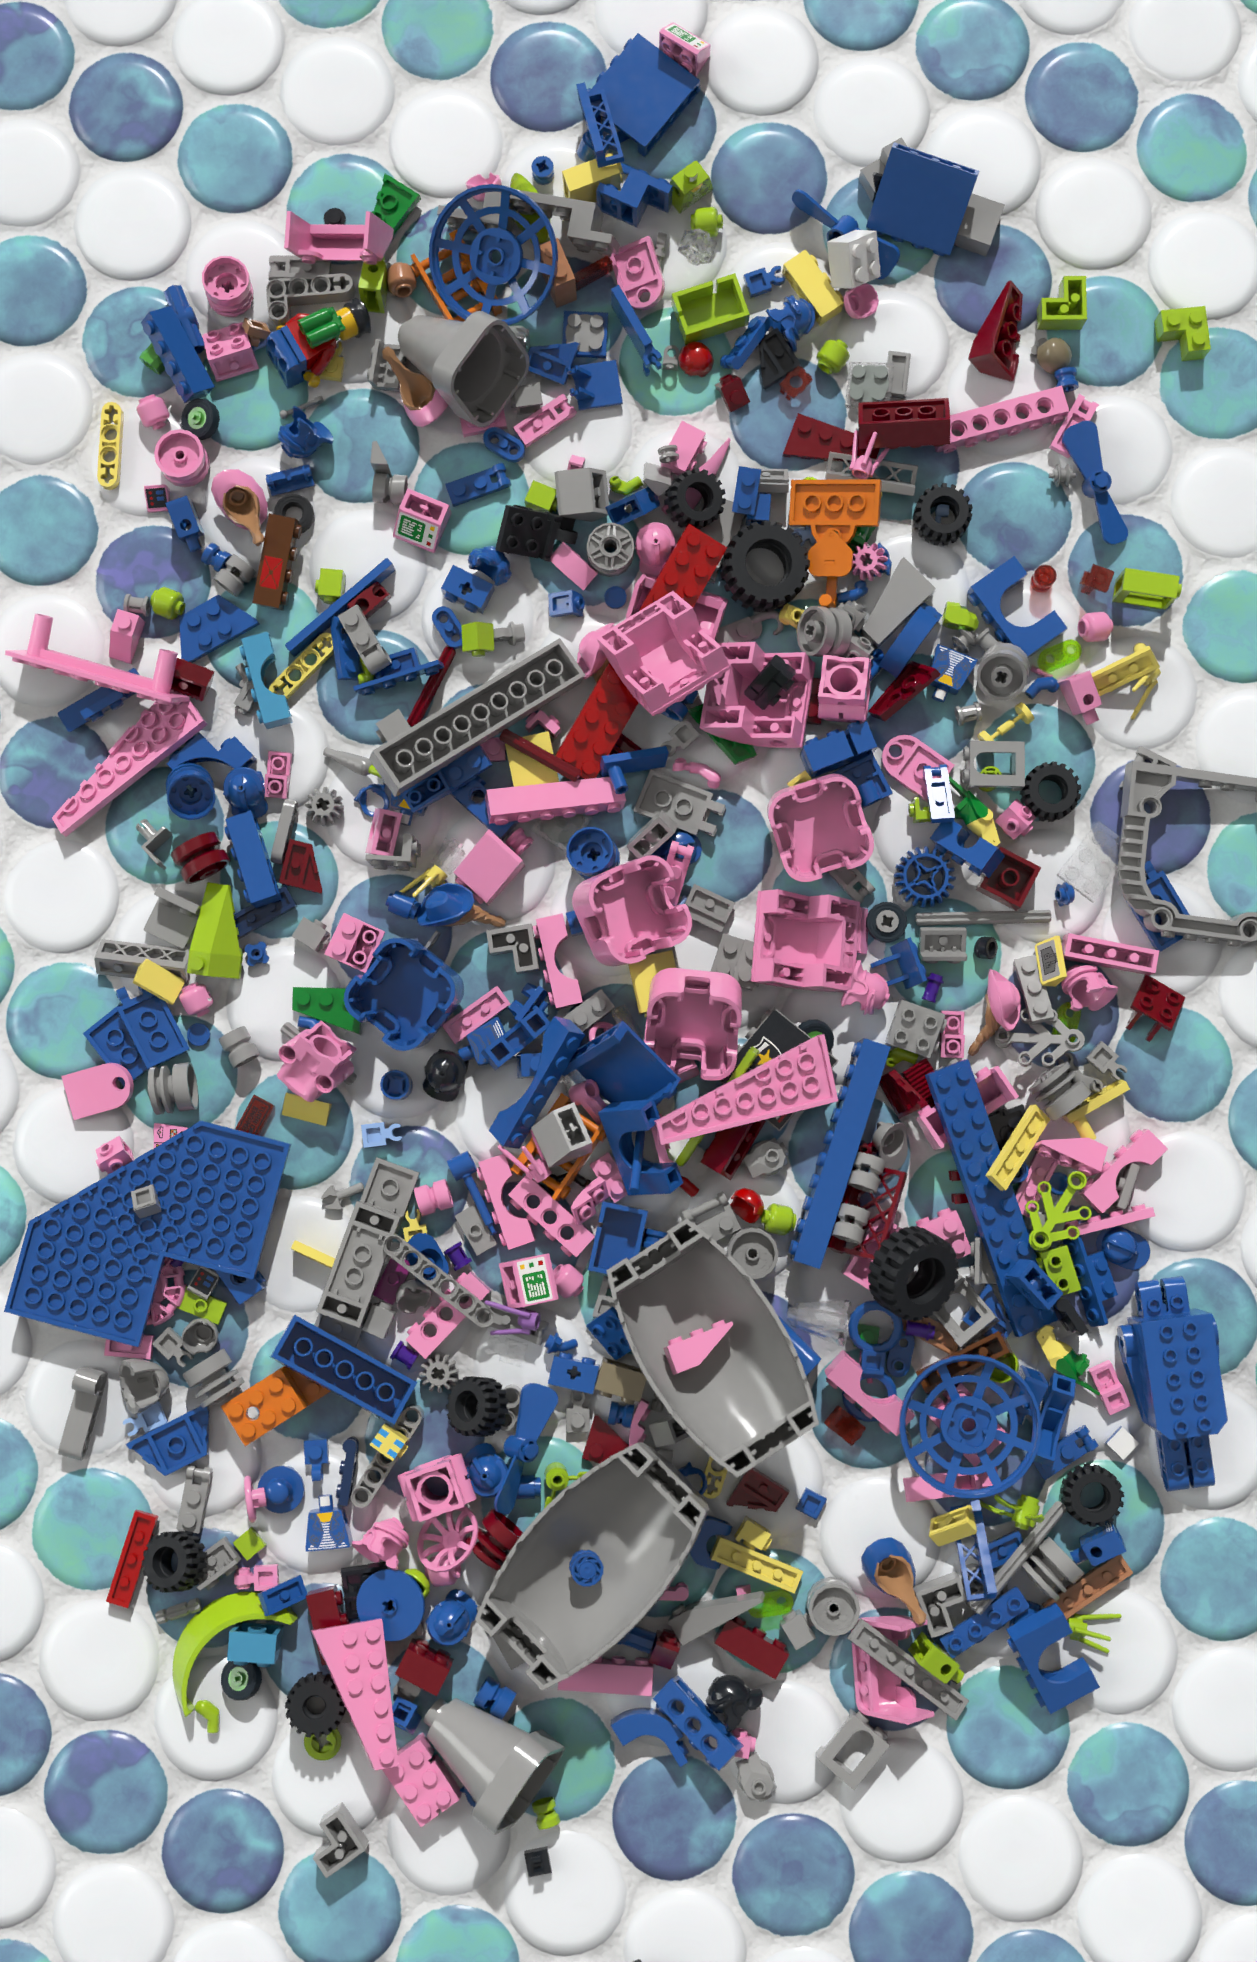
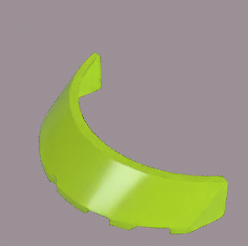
(205, 1625)

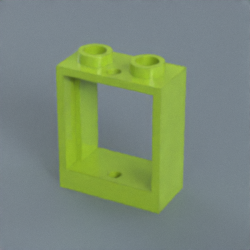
(1146, 588)

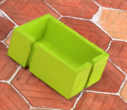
(710, 314)

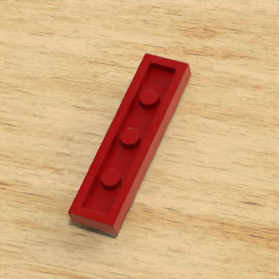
(131, 1558)

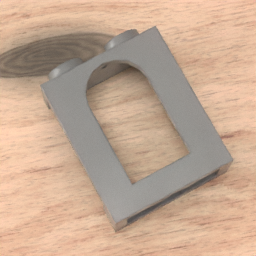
(975, 779)
(979, 1328)
(854, 1723)

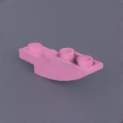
(917, 1489)

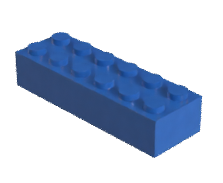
(343, 1369)

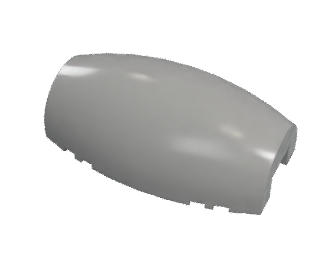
(751, 1386)
(642, 1527)

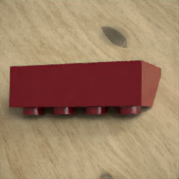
(904, 423)

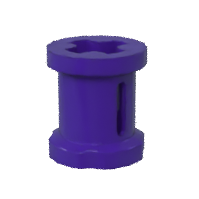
(457, 1256)
(404, 1355)

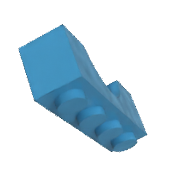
(260, 654)

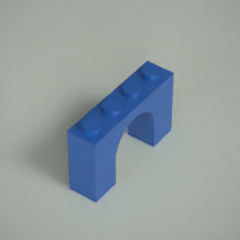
(987, 596)
(619, 1122)
(1030, 1639)

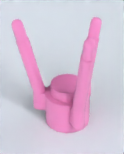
(863, 467)
(538, 1168)

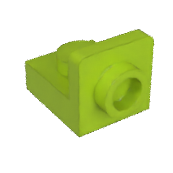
(918, 815)

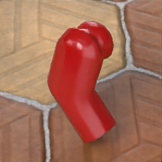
(689, 1187)

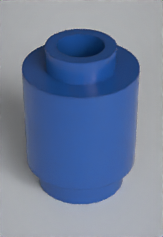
(403, 905)
(529, 1487)

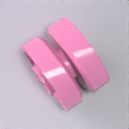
(182, 458)

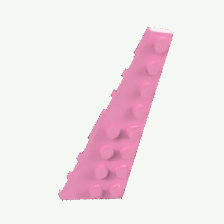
(133, 755)
(781, 1086)

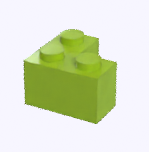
(1068, 310)
(1188, 327)

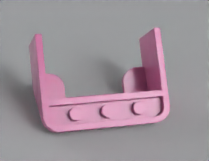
(338, 242)
(708, 608)
(994, 1090)
(877, 1688)

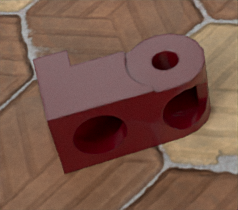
(371, 599)

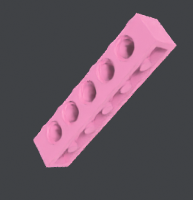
(1051, 399)

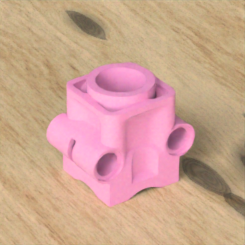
(852, 679)
(315, 1062)
(426, 1505)

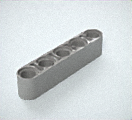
(382, 1465)

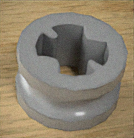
(668, 454)

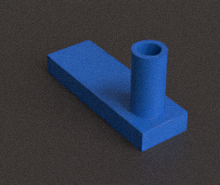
(619, 764)

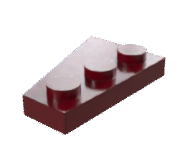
(904, 688)

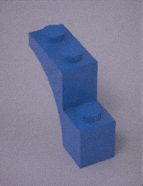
(199, 750)
(1053, 1413)

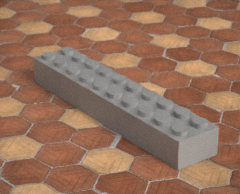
(476, 717)

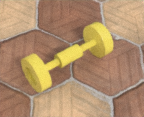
(1023, 713)

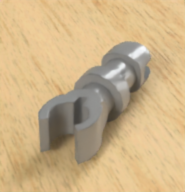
(660, 245)

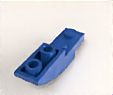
(447, 779)

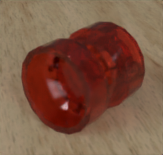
(1041, 583)

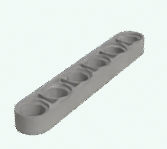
(436, 1283)

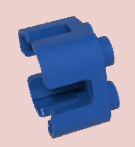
(405, 993)

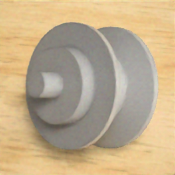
(1062, 475)
(964, 640)

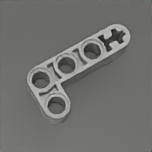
(310, 296)
(88, 1388)

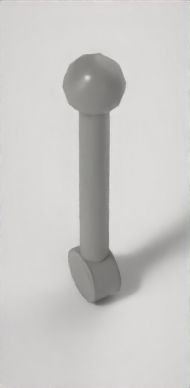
(318, 400)

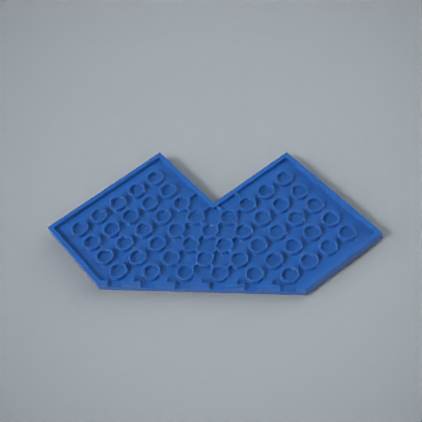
(100, 1264)

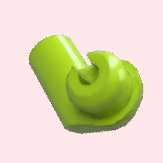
(366, 676)
(898, 1054)

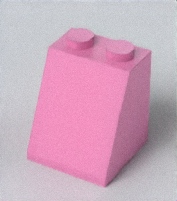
(488, 868)

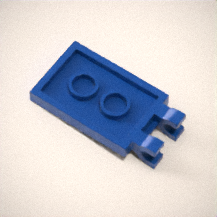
(635, 330)
(1162, 890)
(151, 1027)

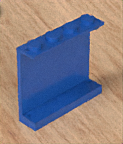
(645, 92)
(922, 199)
(624, 1067)

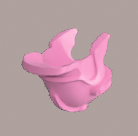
(652, 554)
(1087, 988)
(868, 990)
(383, 1542)

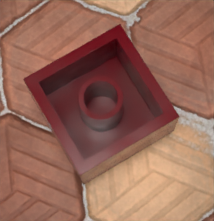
(1010, 880)
(425, 1666)

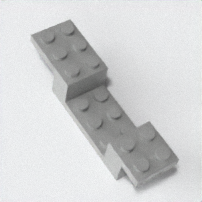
(583, 218)
(361, 1254)

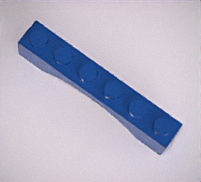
(558, 1048)

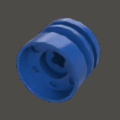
(186, 803)
(585, 845)

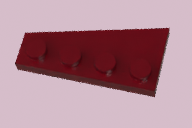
(816, 439)

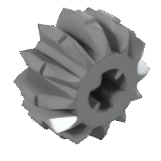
(329, 798)
(439, 1364)

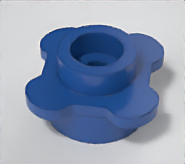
(1064, 894)
(261, 958)

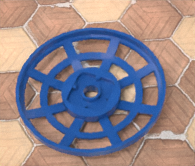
(483, 247)
(980, 1436)

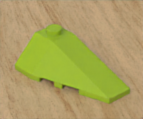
(215, 938)

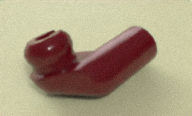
(867, 1148)

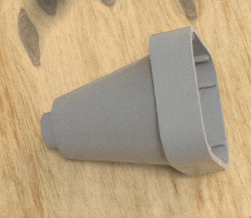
(469, 362)
(492, 1759)

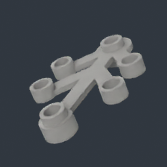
(1042, 1040)

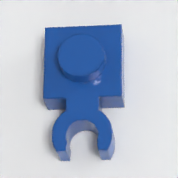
(759, 282)

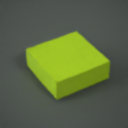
(249, 1543)

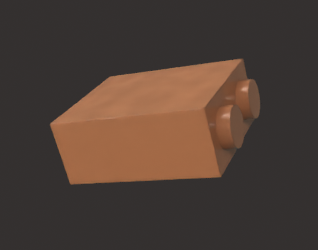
(564, 285)

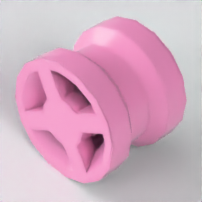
(519, 841)

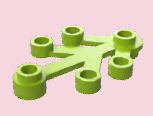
(1055, 1214)

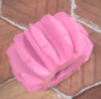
(875, 554)

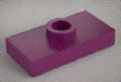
(390, 1281)

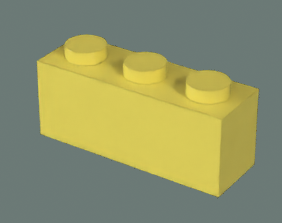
(813, 286)

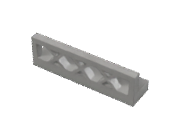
(887, 485)
(125, 965)

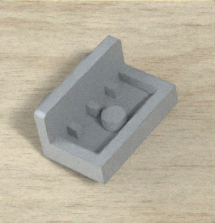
(380, 373)
(942, 944)
(220, 1559)

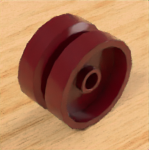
(200, 857)

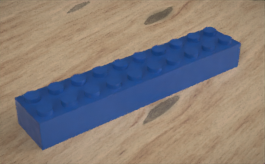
(840, 1152)

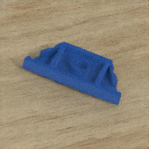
(211, 627)
(175, 1442)

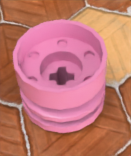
(227, 286)

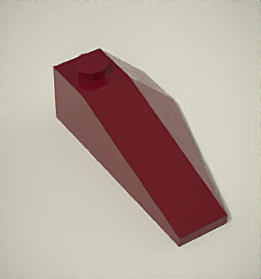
(995, 343)

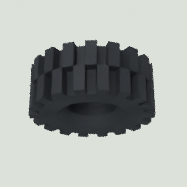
(297, 1708)

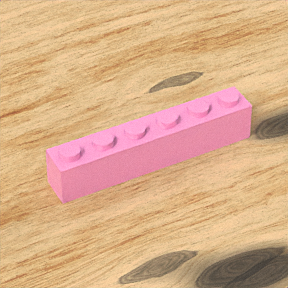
(552, 800)

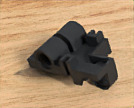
(533, 532)

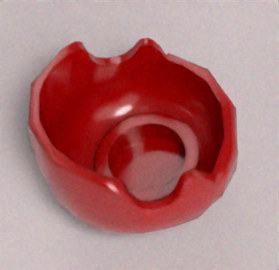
(696, 359)
(747, 1205)

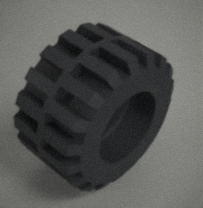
(710, 492)
(942, 532)
(1067, 784)
(463, 1406)
(1105, 1509)
(158, 1561)

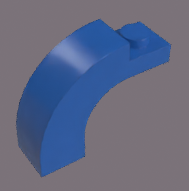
(910, 639)
(651, 1722)

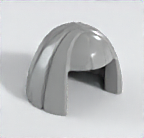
(142, 1383)

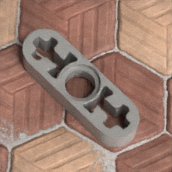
(284, 831)

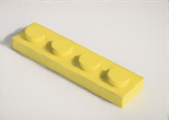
(1017, 1147)
(756, 1564)

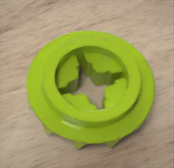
(328, 1751)

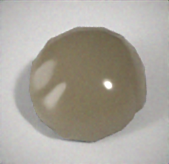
(1054, 355)

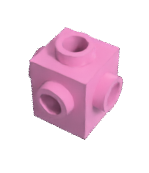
(1016, 820)
(113, 1155)

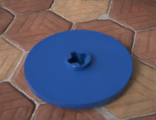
(407, 1600)

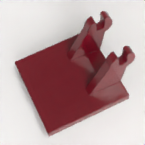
(1157, 1003)

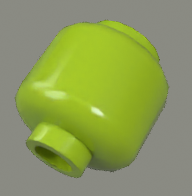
(707, 220)
(833, 356)
(167, 603)
(778, 1219)

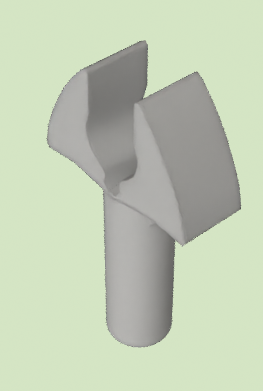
(343, 1194)

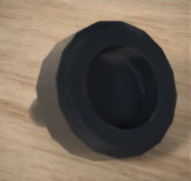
(985, 947)

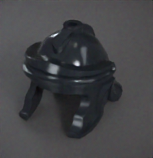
(444, 1087)
(732, 1698)

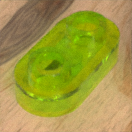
(1060, 655)
(1069, 1022)
(771, 1607)

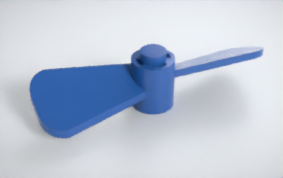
(888, 252)
(1084, 448)
(534, 1411)

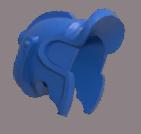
(793, 320)
(303, 436)
(251, 795)
(483, 1460)
(457, 1610)

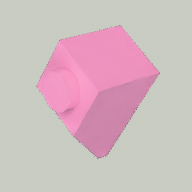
(125, 636)

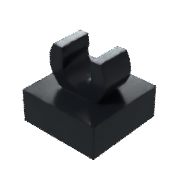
(538, 1861)

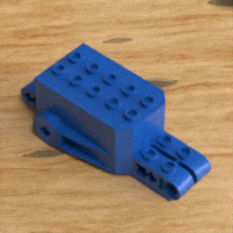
(1175, 1379)

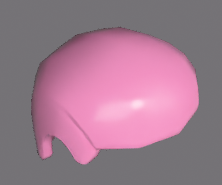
(479, 180)
(861, 301)

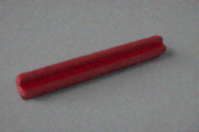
(431, 688)
(540, 755)

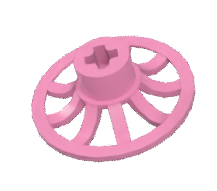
(450, 1543)

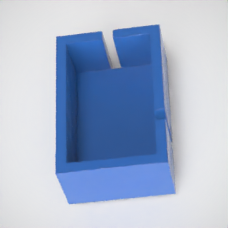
(837, 749)
(618, 1236)

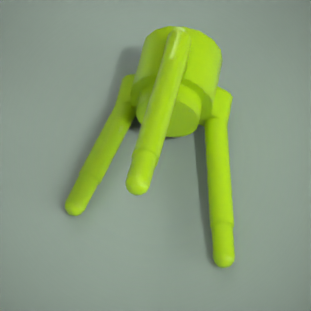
(1080, 1630)

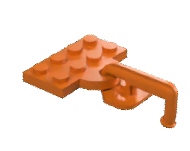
(829, 508)

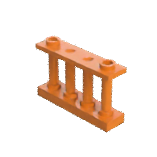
(477, 284)
(563, 1189)

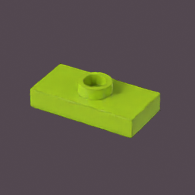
(212, 1309)

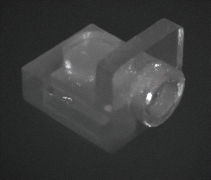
(449, 855)

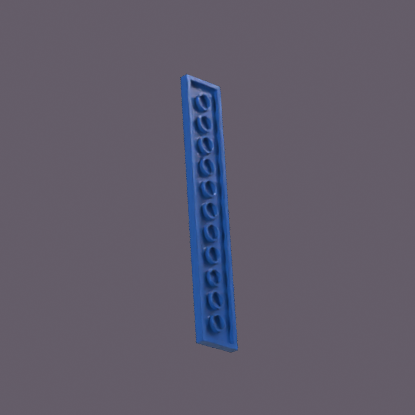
(994, 1210)

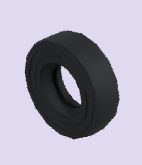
(298, 501)

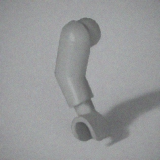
(1093, 1084)

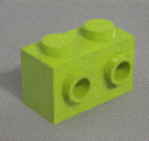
(1060, 1269)

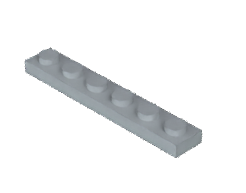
(907, 1669)

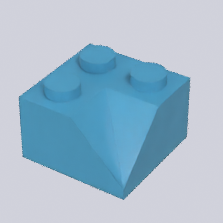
(255, 1643)

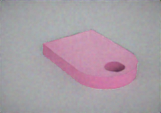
(639, 272)
(908, 767)
(96, 1089)

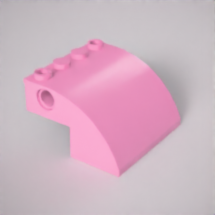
(663, 653)
(738, 719)
(805, 941)

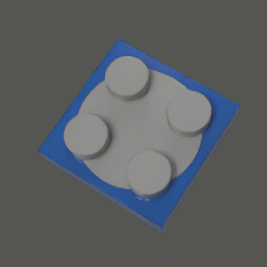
(587, 329)

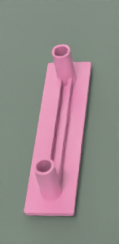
(153, 689)

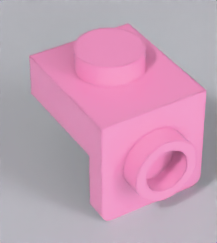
(548, 723)

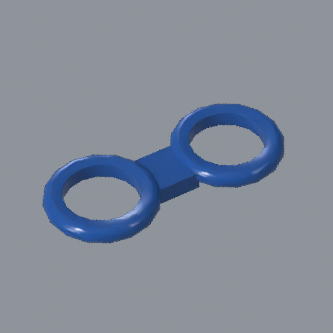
(872, 1354)

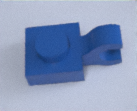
(316, 1453)

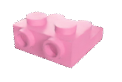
(950, 1228)

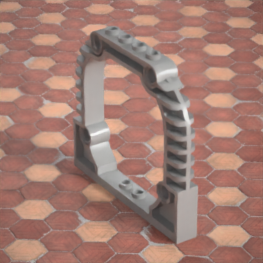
(1147, 784)

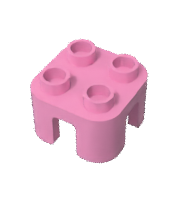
(820, 827)
(629, 911)
(695, 1019)

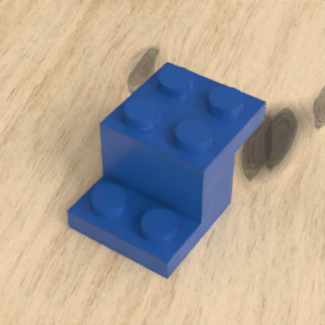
(635, 196)

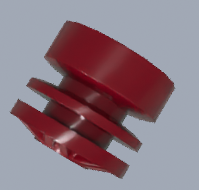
(493, 1544)

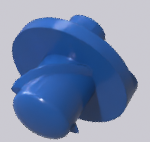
(282, 1488)

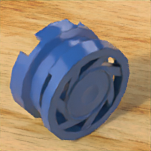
(586, 1568)

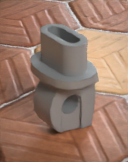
(512, 634)

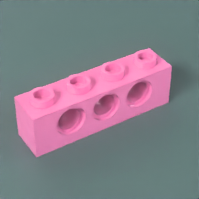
(519, 1197)
(427, 1344)

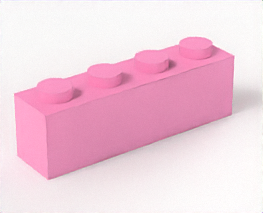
(1109, 954)
(612, 1677)

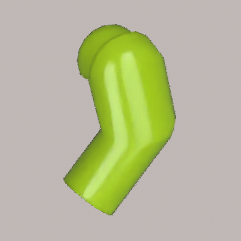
(623, 487)
(209, 1712)

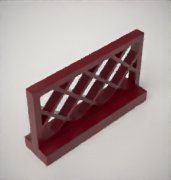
(852, 1197)

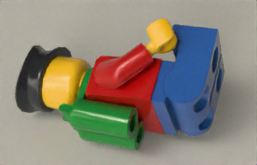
(311, 339)

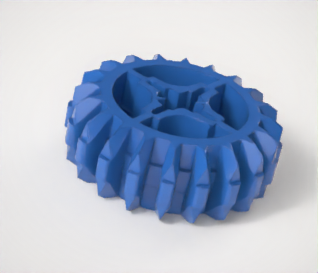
(929, 886)

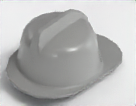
(891, 1143)

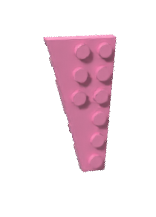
(360, 1673)

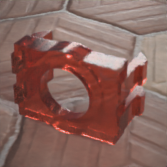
(791, 391)

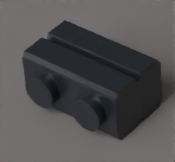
(770, 682)

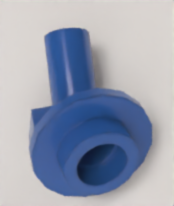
(555, 1344)

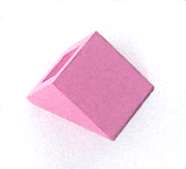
(576, 462)
(743, 1589)

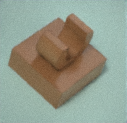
(255, 331)

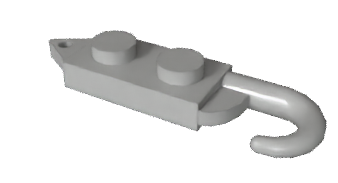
(747, 628)

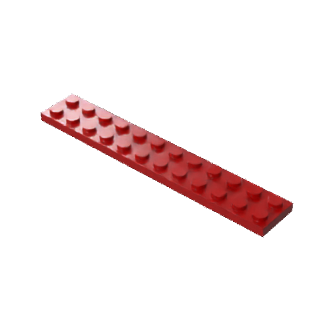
(610, 700)

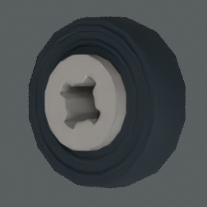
(880, 927)

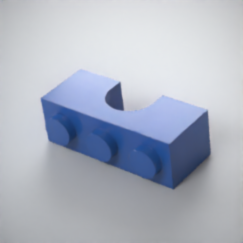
(981, 857)
(516, 1038)

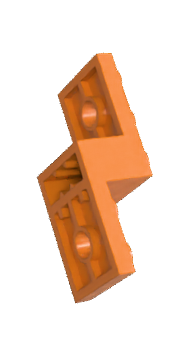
(277, 1399)

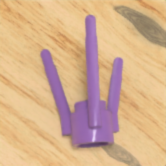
(527, 1319)

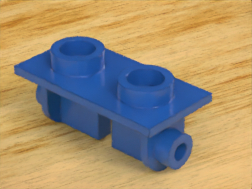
(290, 480)

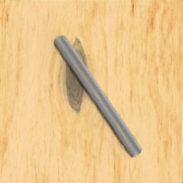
(983, 917)
(1022, 1553)

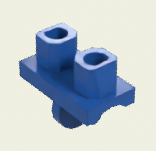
(536, 999)

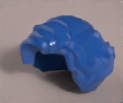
(491, 563)

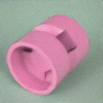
(433, 1197)

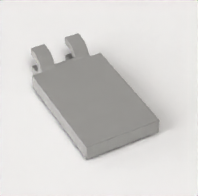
(723, 529)
(680, 801)

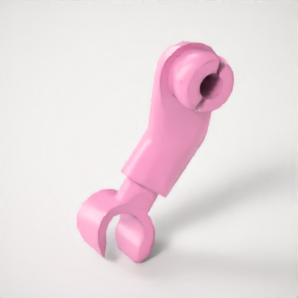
(698, 768)

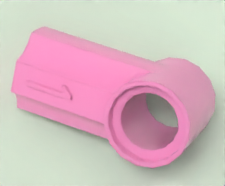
(588, 1096)

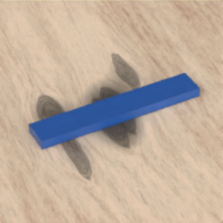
(322, 622)

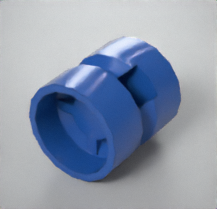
(396, 1085)
(494, 1697)

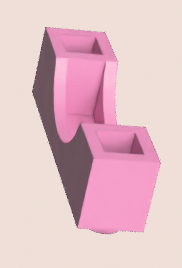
(552, 933)
(1101, 1190)
(515, 1230)
(846, 1374)

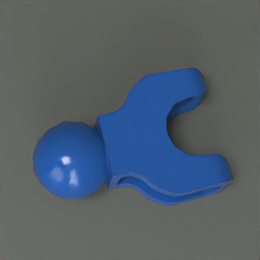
(711, 1527)

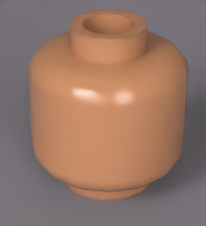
(401, 279)

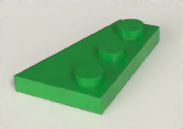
(395, 202)
(734, 751)
(325, 1005)

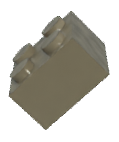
(620, 1380)

